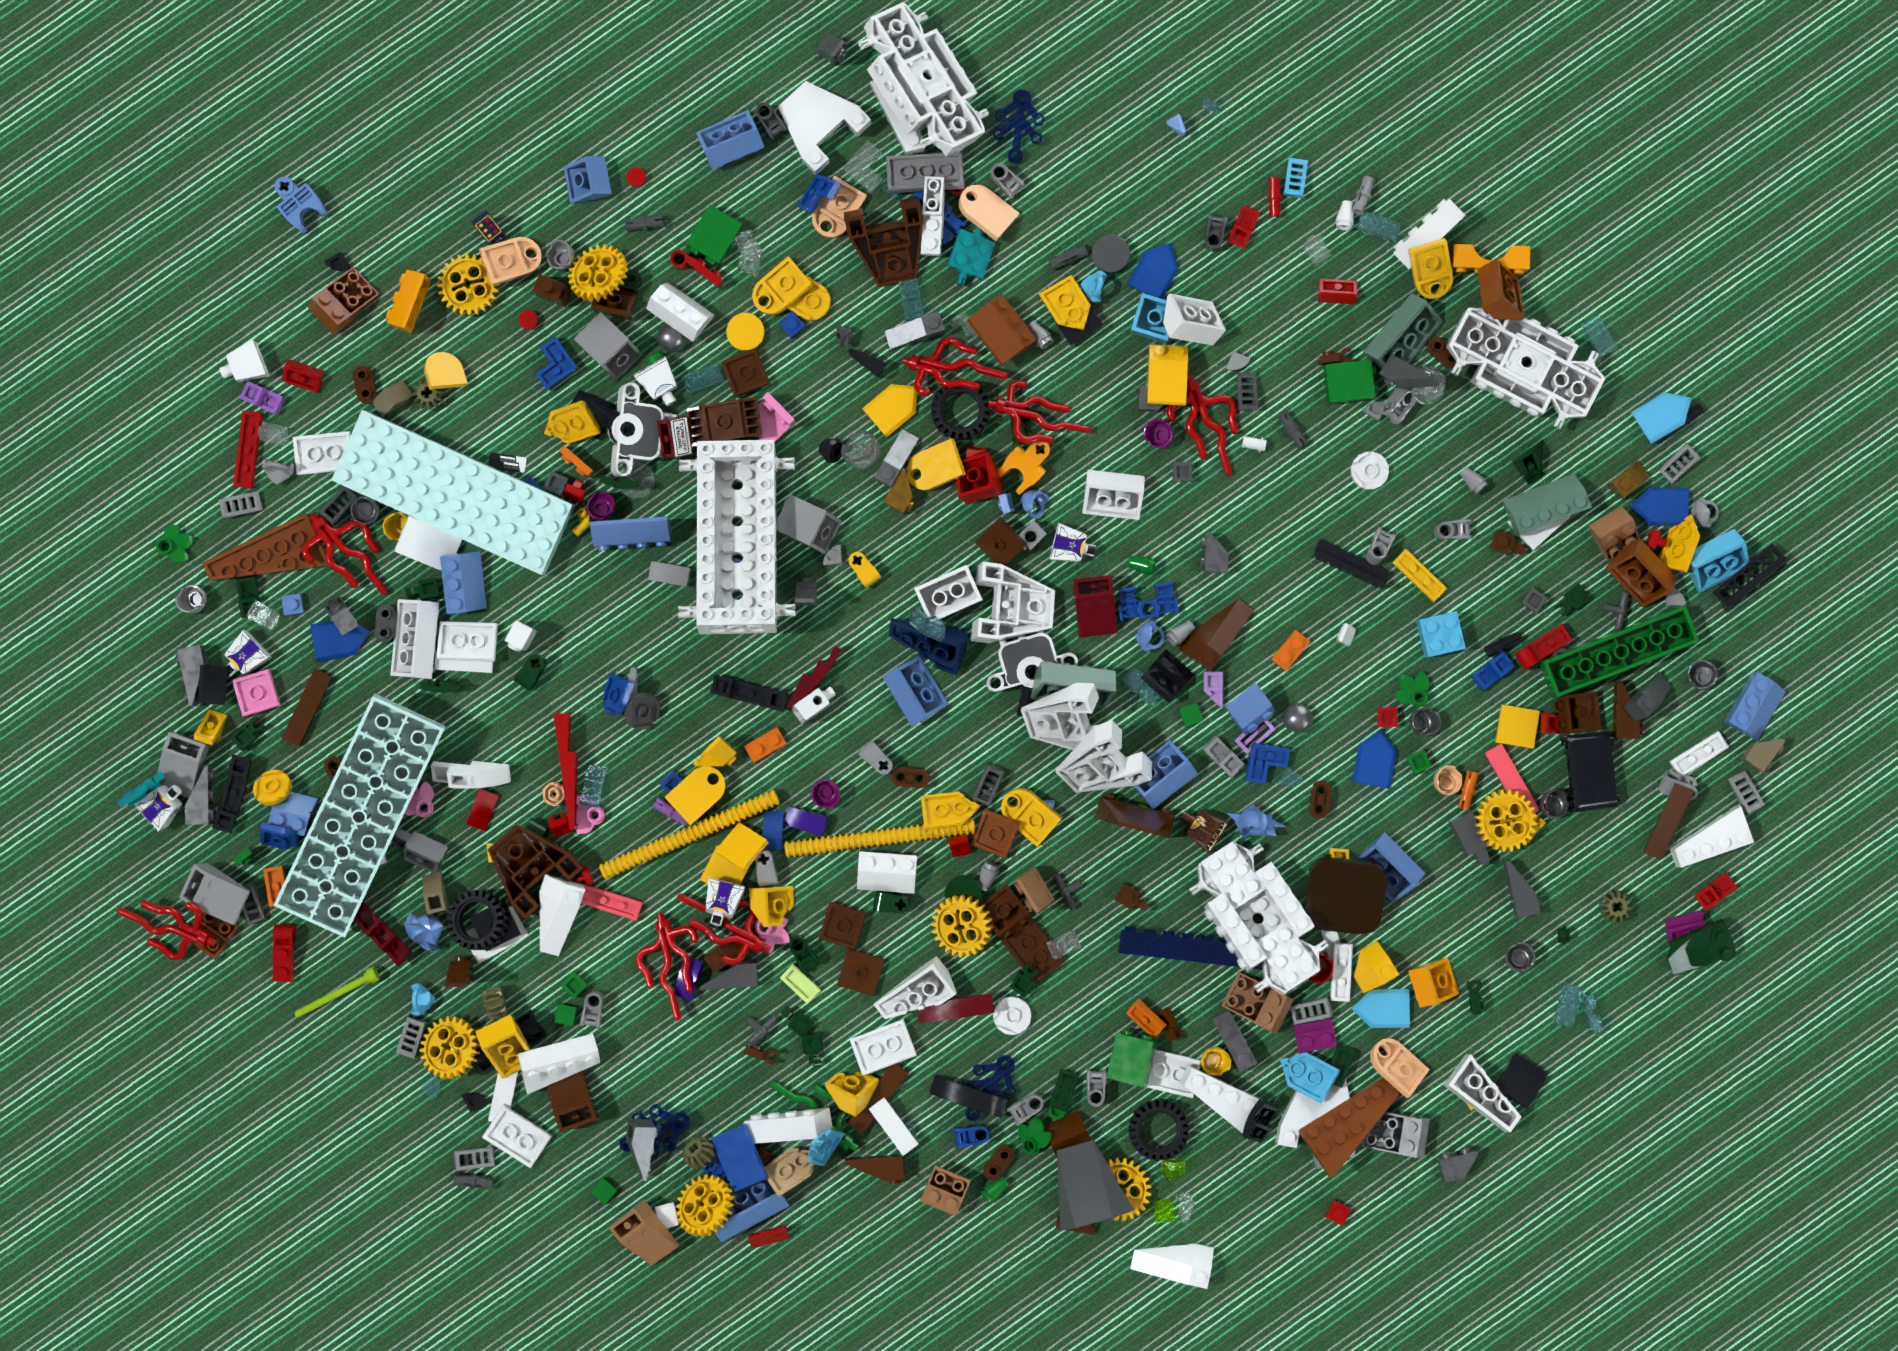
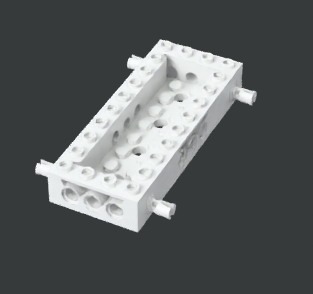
(718, 540)

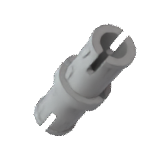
(1363, 195)

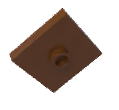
(745, 373)
(1000, 542)
(842, 925)
(860, 972)

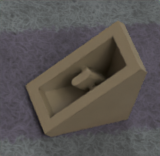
(392, 398)

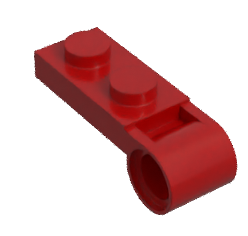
(699, 266)
(1543, 647)
(283, 952)

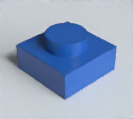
(791, 324)

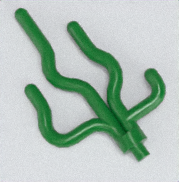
(847, 1140)

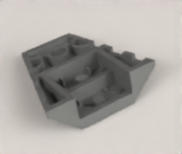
(1087, 1187)

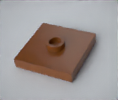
(995, 833)

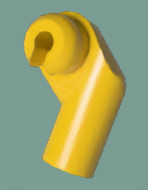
(584, 522)

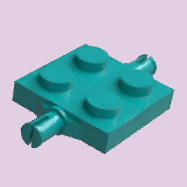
(970, 254)
(141, 791)

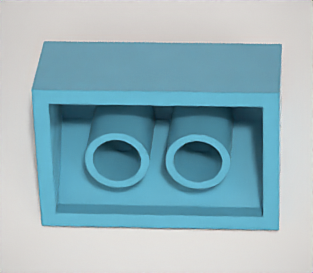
(1718, 560)

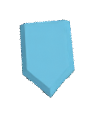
(1662, 415)
(1385, 1008)
(1309, 1075)
(823, 1146)

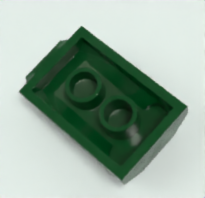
(1701, 948)

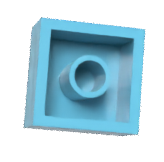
(1150, 318)
(1440, 634)

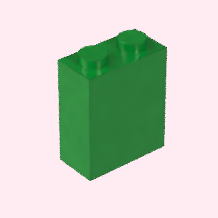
(714, 236)
(1350, 381)
(1131, 1058)

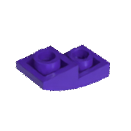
(806, 820)
(695, 975)

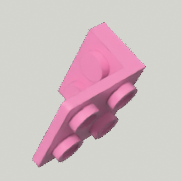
(774, 418)

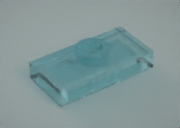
(1599, 336)

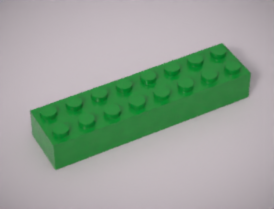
(1618, 651)

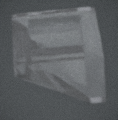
(751, 268)

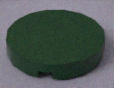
(964, 885)

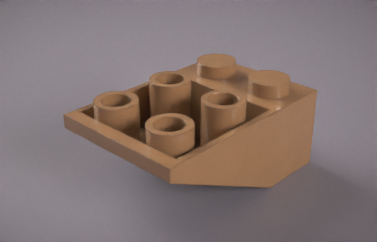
(1034, 889)
(1263, 1008)
(644, 1233)

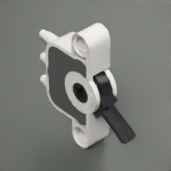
(641, 419)
(1020, 656)

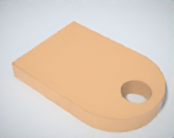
(833, 211)
(987, 211)
(509, 259)
(1398, 1066)

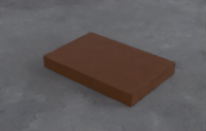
(1030, 945)

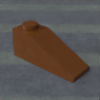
(1623, 725)
(731, 950)
(459, 972)
(884, 1167)

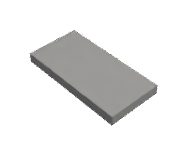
(908, 172)

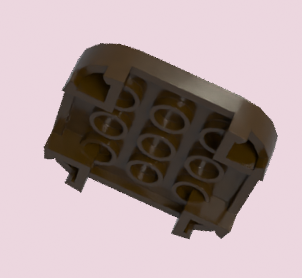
(1345, 895)

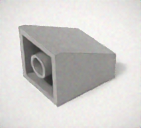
(608, 346)
(807, 524)

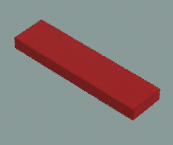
(247, 450)

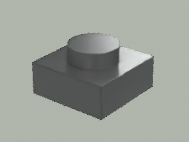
(1182, 471)
(556, 483)
(1534, 600)

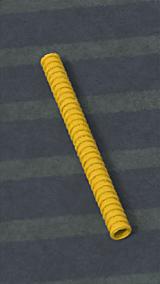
(689, 834)
(874, 838)

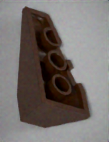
(1213, 637)

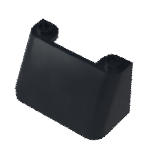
(1590, 771)

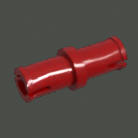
(1274, 197)

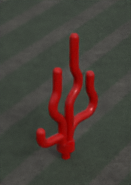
(931, 365)
(1198, 400)
(1016, 410)
(328, 534)
(189, 932)
(746, 936)
(665, 941)

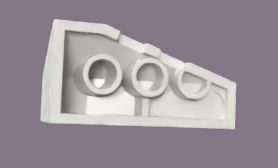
(557, 911)
(923, 988)
(1182, 1263)

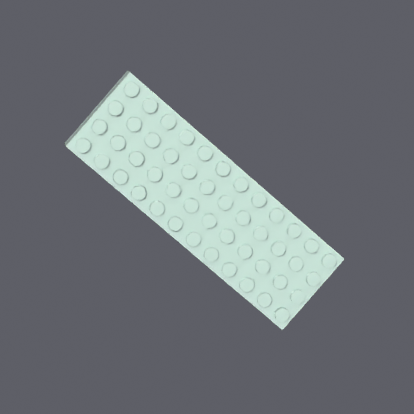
(453, 492)
(359, 815)

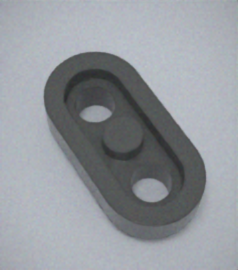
(385, 623)

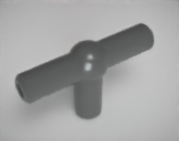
(1621, 610)
(1066, 890)
(761, 1030)

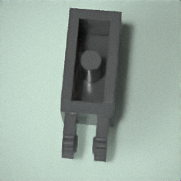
(1468, 839)
(420, 850)

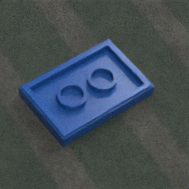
(739, 1158)

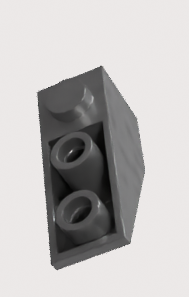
(190, 661)
(200, 802)
(640, 1139)

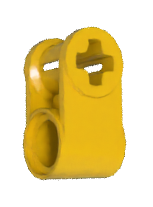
(865, 572)

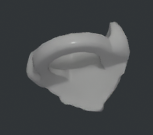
(277, 472)
(1701, 512)

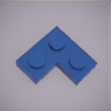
(818, 188)
(560, 365)
(1262, 756)

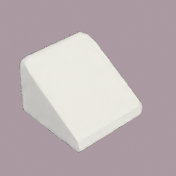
(1346, 634)
(667, 1215)

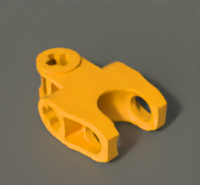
(1027, 463)

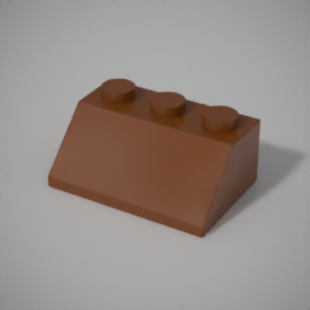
(1500, 292)
(1001, 329)
(1642, 573)

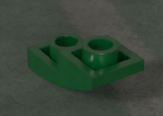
(446, 686)

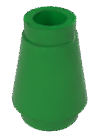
(1141, 564)
(994, 1190)

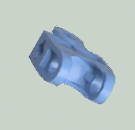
(297, 202)

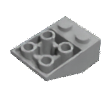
(182, 762)
(214, 892)
(1399, 1135)

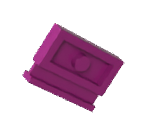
(1683, 924)
(1314, 1035)

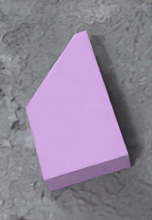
(1214, 686)

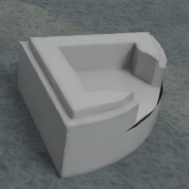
(1237, 361)
(1373, 410)
(833, 556)
(1674, 598)

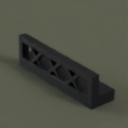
(1350, 564)
(1755, 583)
(526, 1023)

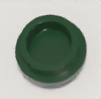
(1563, 935)

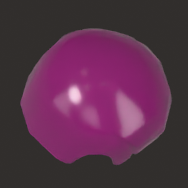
(1158, 433)
(601, 506)
(825, 793)

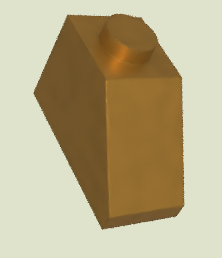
(1628, 480)
(900, 494)

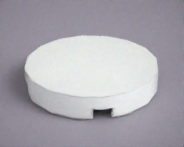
(1369, 470)
(1012, 1015)

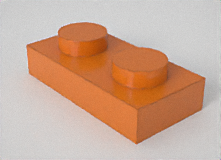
(570, 457)
(1290, 650)
(765, 744)
(274, 881)
(1146, 1018)

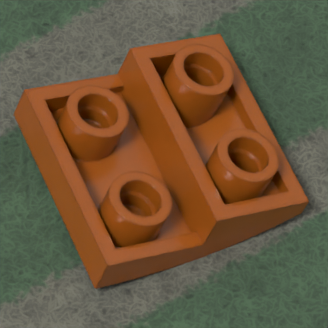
(220, 930)

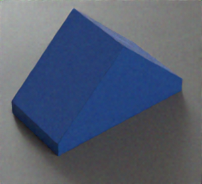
(773, 829)

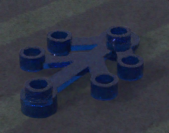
(1019, 122)
(992, 1084)
(662, 1128)

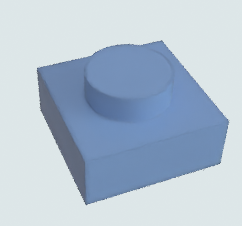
(1006, 503)
(293, 604)

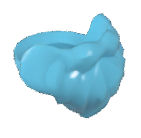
(1093, 284)
(421, 999)

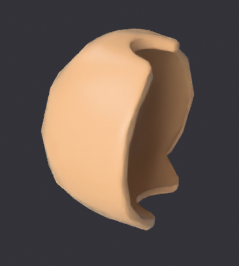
(1447, 780)

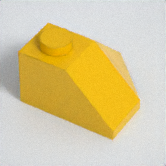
(717, 754)
(771, 904)
(1373, 967)
(852, 1091)

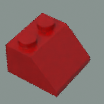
(981, 479)

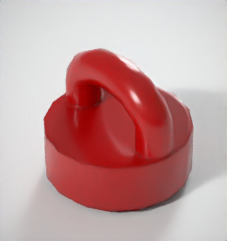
(586, 875)

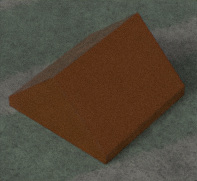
(619, 305)
(1067, 1131)

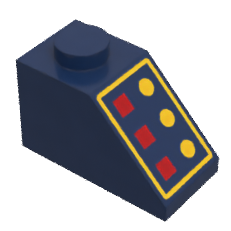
(488, 228)

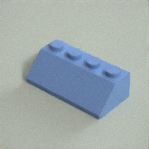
(631, 532)
(751, 1207)

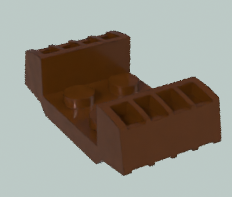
(725, 421)

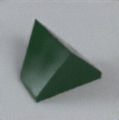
(1530, 463)

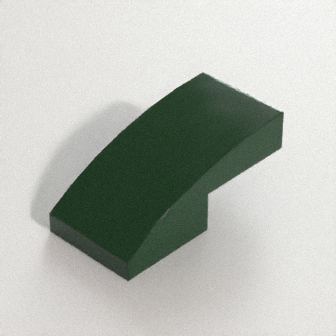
(625, 483)
(248, 593)

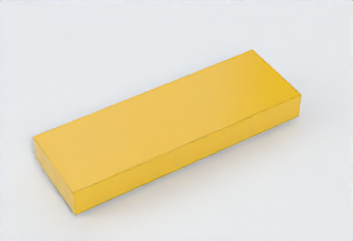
(1419, 575)

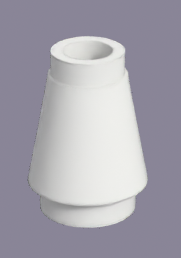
(1345, 216)

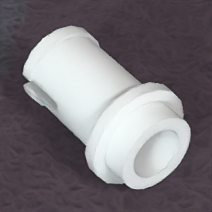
(1254, 443)

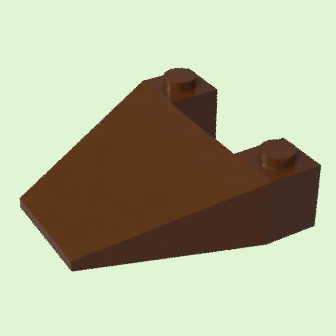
(889, 247)
(1134, 816)
(524, 859)

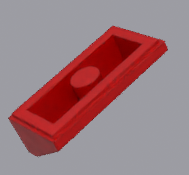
(1337, 291)
(303, 375)
(482, 809)
(768, 1236)

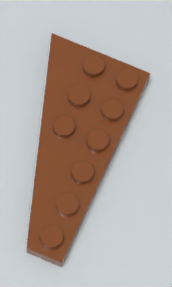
(269, 553)
(1343, 1128)

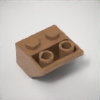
(1614, 532)
(945, 1190)

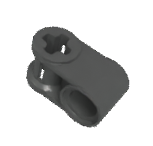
(772, 123)
(1215, 229)

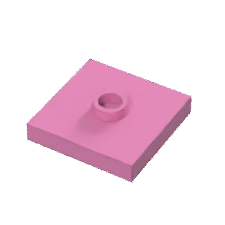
(256, 692)

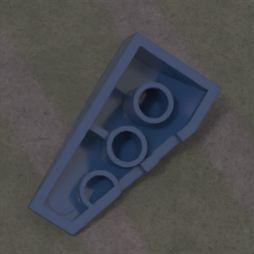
(945, 654)

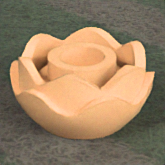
(548, 792)

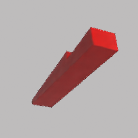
(568, 765)

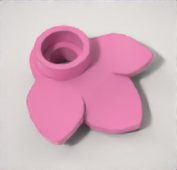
(421, 796)
(584, 817)
(773, 934)

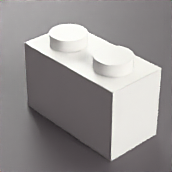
(520, 636)

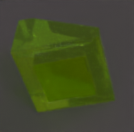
(1172, 1169)
(1163, 1211)

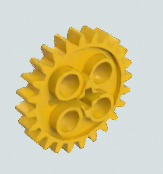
(598, 273)
(472, 302)
(1508, 837)
(978, 923)
(436, 1040)
(1138, 1184)
(704, 1205)

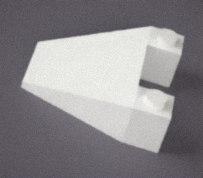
(813, 116)
(1018, 604)
(1062, 715)
(1100, 764)
(1303, 1111)

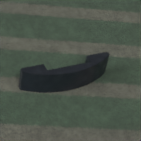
(749, 693)
(233, 793)
(968, 1096)

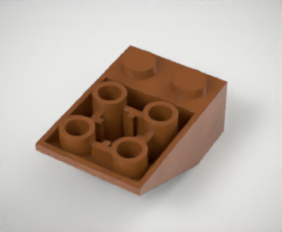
(342, 300)

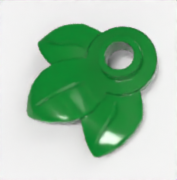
(177, 542)
(1411, 687)
(1034, 1134)

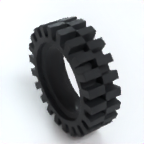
(962, 432)
(456, 917)
(1154, 1107)

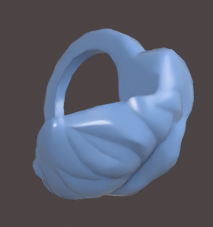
(1028, 499)
(1145, 634)

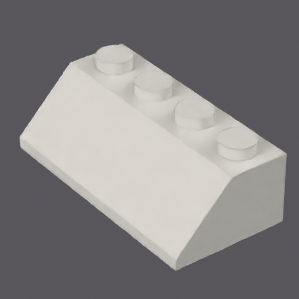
(414, 639)

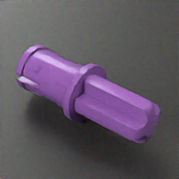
(668, 810)

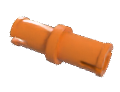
(1468, 790)

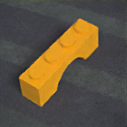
(1465, 258)

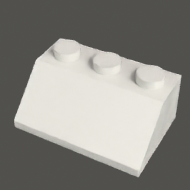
(679, 311)
(1192, 320)
(1113, 494)
(948, 593)
(886, 872)

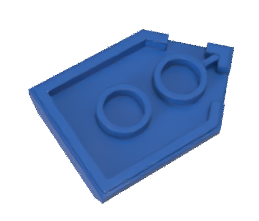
(1155, 271)
(1663, 506)
(332, 645)
(1375, 761)

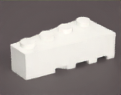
(1222, 1097)

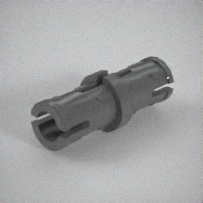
(644, 222)
(1068, 257)
(1292, 429)
(473, 1181)

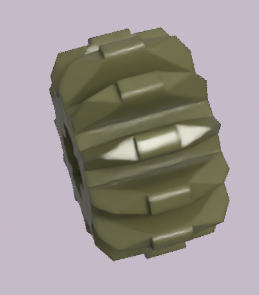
(422, 399)
(1615, 914)
(494, 1003)
(698, 1152)

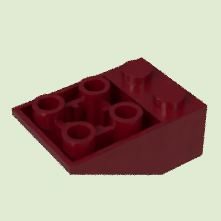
(1094, 606)

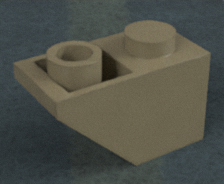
(1760, 754)
(434, 893)

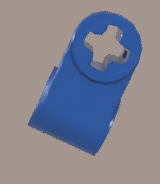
(969, 1135)

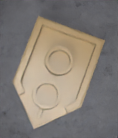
(788, 1170)

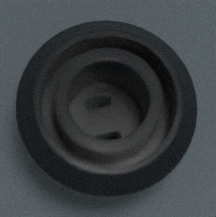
(831, 450)

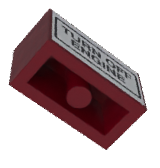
(674, 437)

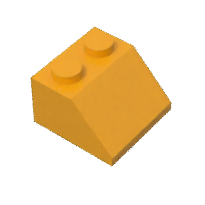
(1433, 982)

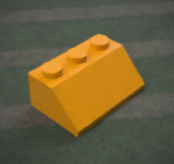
(408, 300)

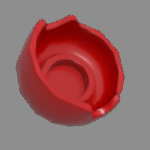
(1326, 970)

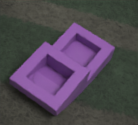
(262, 398)

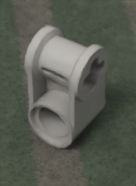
(1007, 180)
(1399, 404)
(1456, 530)
(1380, 543)
(874, 756)
(1671, 777)
(766, 871)
(592, 1013)
(1096, 1085)
(1025, 1109)

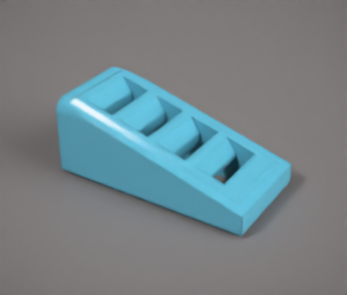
(1293, 192)

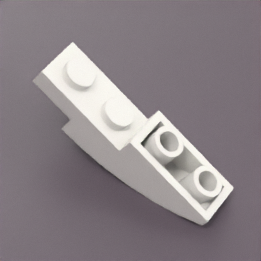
(933, 216)
(475, 775)

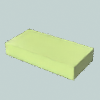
(800, 983)

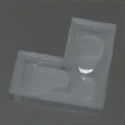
(859, 167)

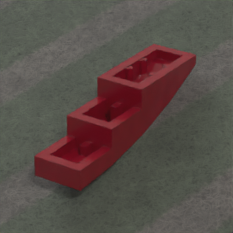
(808, 684)
(382, 934)
(957, 1008)

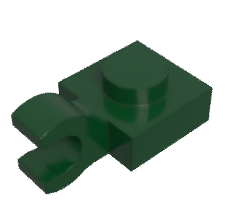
(426, 589)
(1475, 1002)
(799, 1023)
(812, 1045)

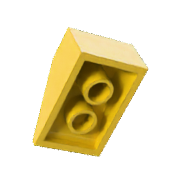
(1167, 374)
(502, 1043)

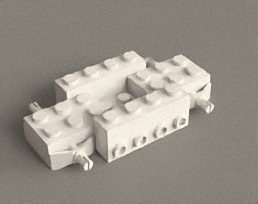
(916, 102)
(1549, 379)
(1240, 895)

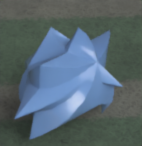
(1255, 822)
(424, 930)

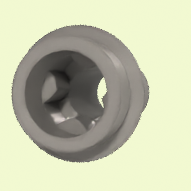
(1043, 336)
(1473, 480)
(1178, 634)
(988, 874)

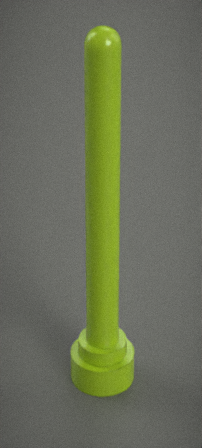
(370, 976)

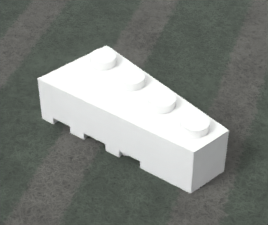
(909, 142)
(1433, 229)
(1719, 836)
(557, 1061)
(1478, 1091)
(789, 1125)

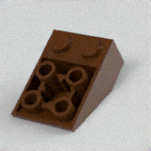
(572, 1102)

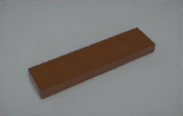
(307, 707)
(1668, 821)
(886, 1087)

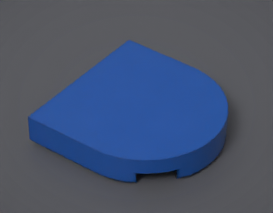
(617, 694)
(278, 837)

